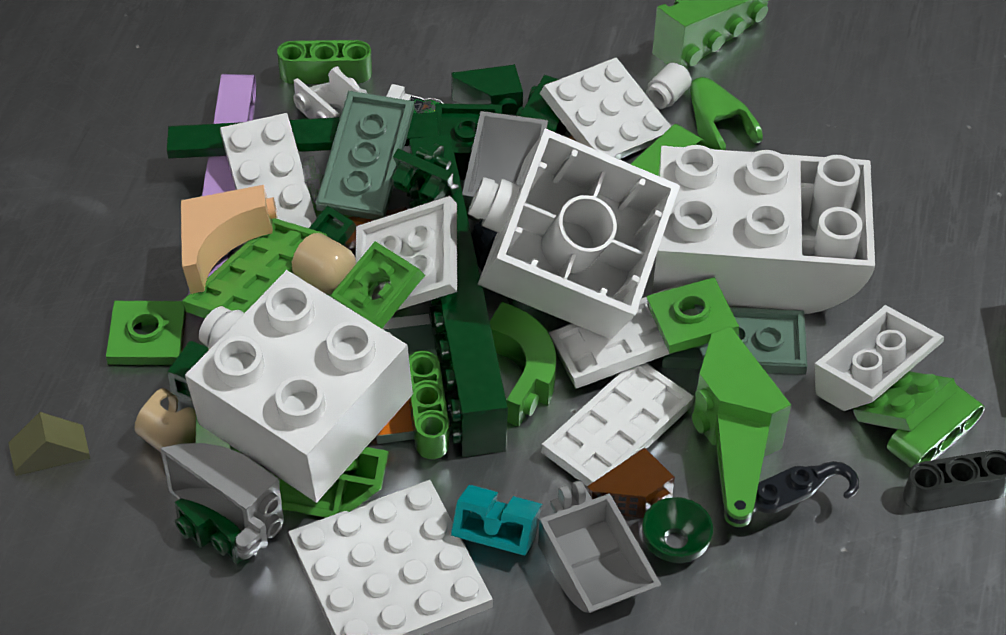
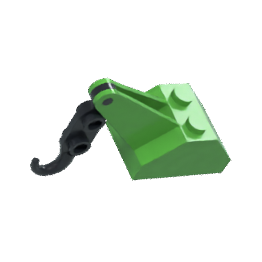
(746, 421)

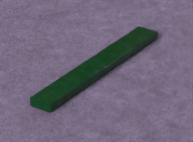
(309, 135)

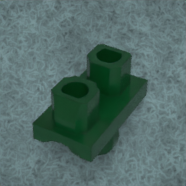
(426, 167)

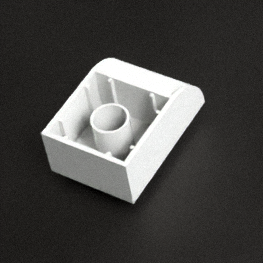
(767, 227)

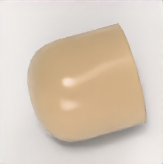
(322, 262)
(165, 427)

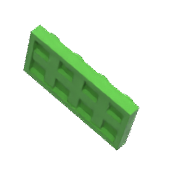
(249, 270)

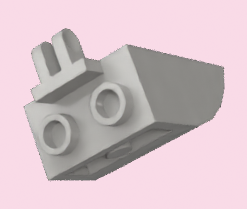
(499, 150)
(229, 486)
(593, 550)

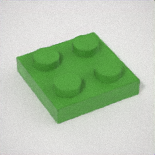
(907, 401)

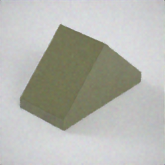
(47, 444)

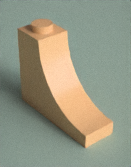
(217, 225)

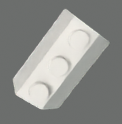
(873, 358)

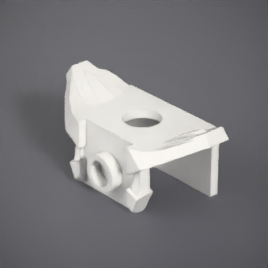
(319, 99)

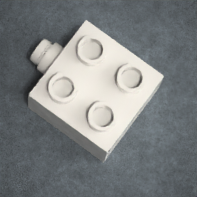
(574, 233)
(298, 383)

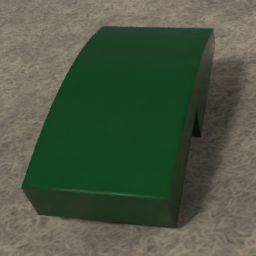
(207, 526)

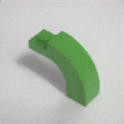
(532, 349)

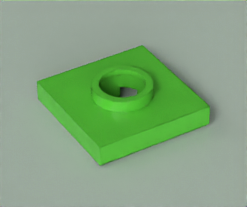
(372, 269)
(688, 331)
(156, 348)

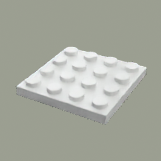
(390, 566)

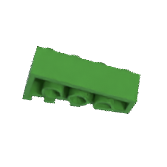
(698, 27)

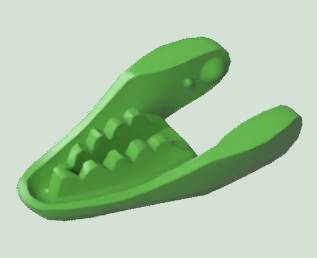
(714, 104)

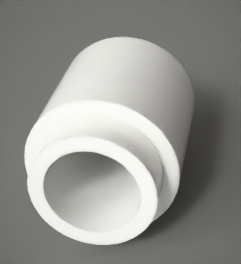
(668, 85)

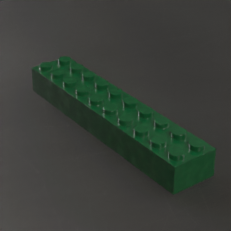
(465, 336)

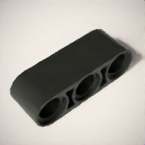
(956, 481)

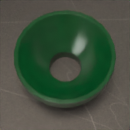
(679, 517)

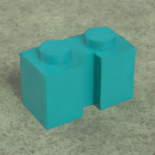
(496, 523)

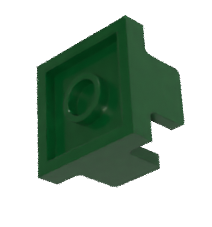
(461, 124)

